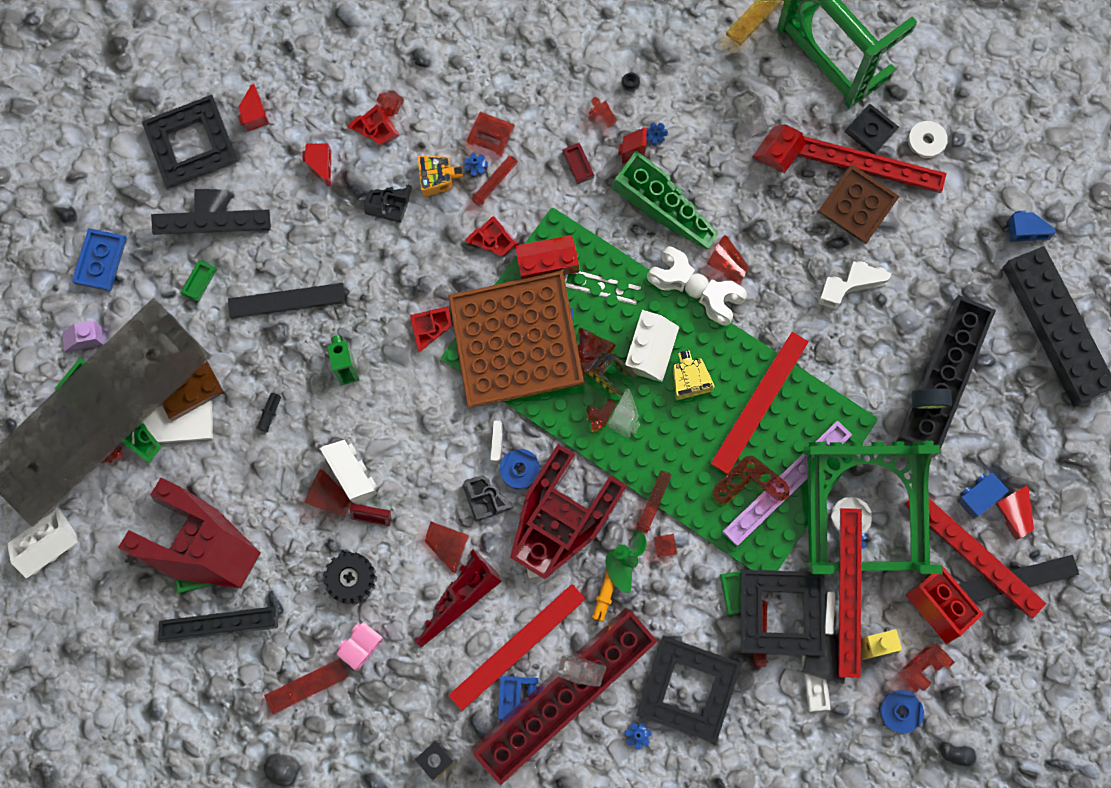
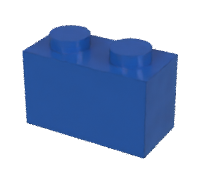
(982, 495)

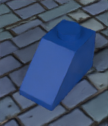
(1029, 227)

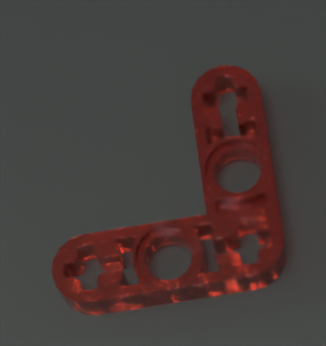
(754, 475)

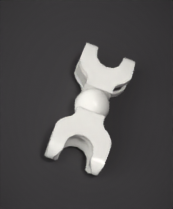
(711, 294)

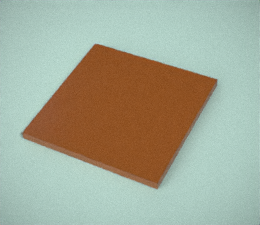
(516, 339)

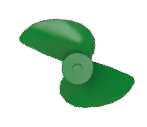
(622, 560)

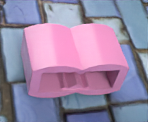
(359, 646)

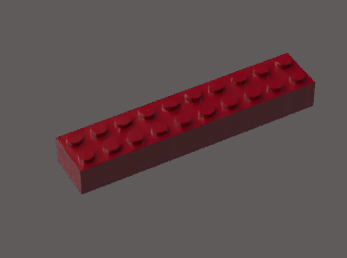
(561, 700)

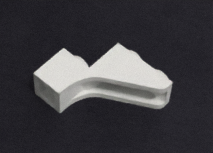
(859, 278)

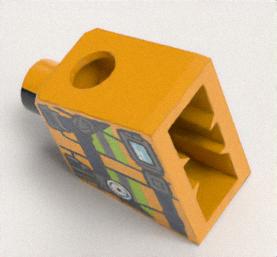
(437, 174)

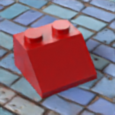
(780, 147)

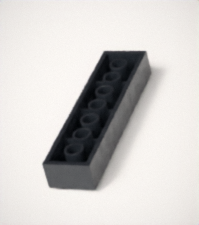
(1059, 326)
(948, 369)

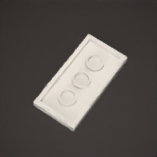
(190, 427)

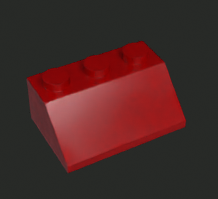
(547, 257)
(944, 605)

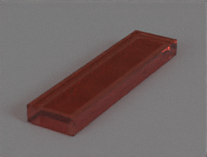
(306, 686)

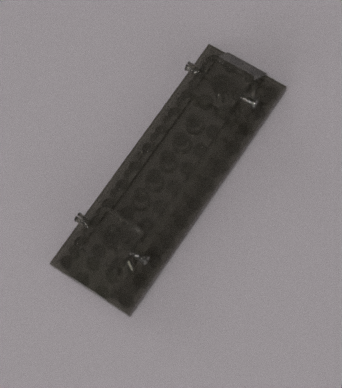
(96, 410)

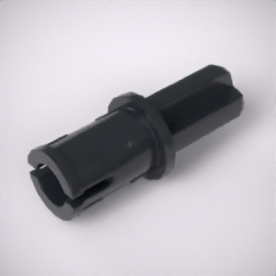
(268, 412)

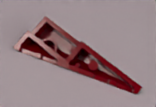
(472, 584)

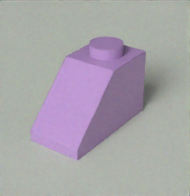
(82, 336)

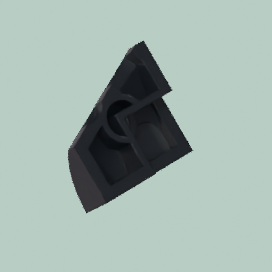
(211, 200)
(388, 203)
(484, 498)

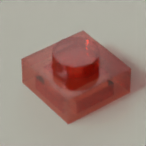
(665, 545)

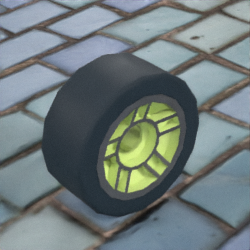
(931, 398)

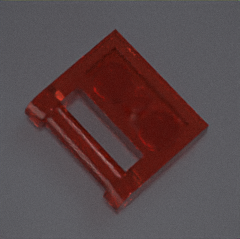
(493, 128)

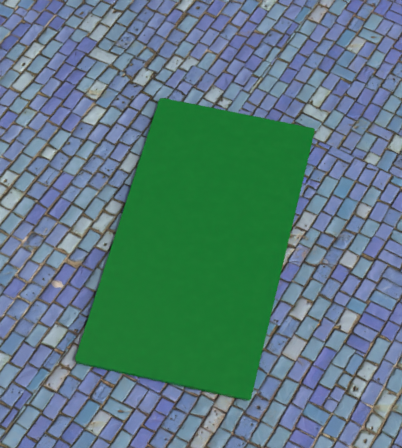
(689, 431)

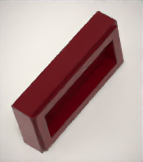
(578, 163)
(370, 514)

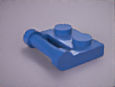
(511, 692)

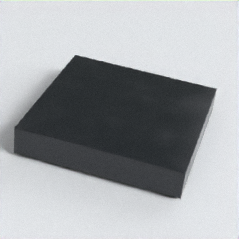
(871, 129)
(826, 666)

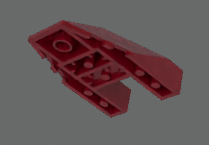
(554, 525)
(205, 549)

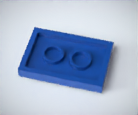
(99, 259)

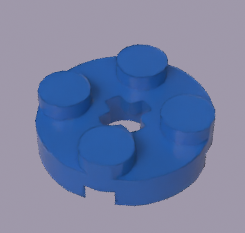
(510, 475)
(891, 718)

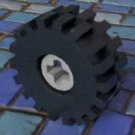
(355, 590)

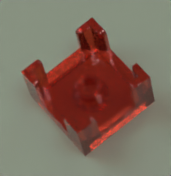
(931, 654)

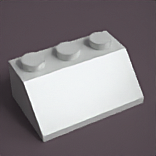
(652, 346)
(349, 471)
(41, 544)

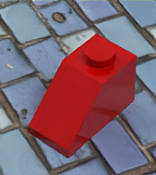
(252, 110)
(631, 143)
(318, 159)

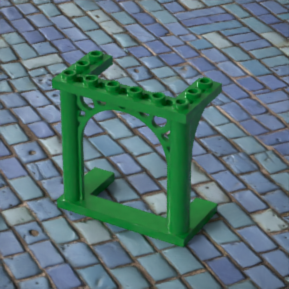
(797, 22)
(919, 461)

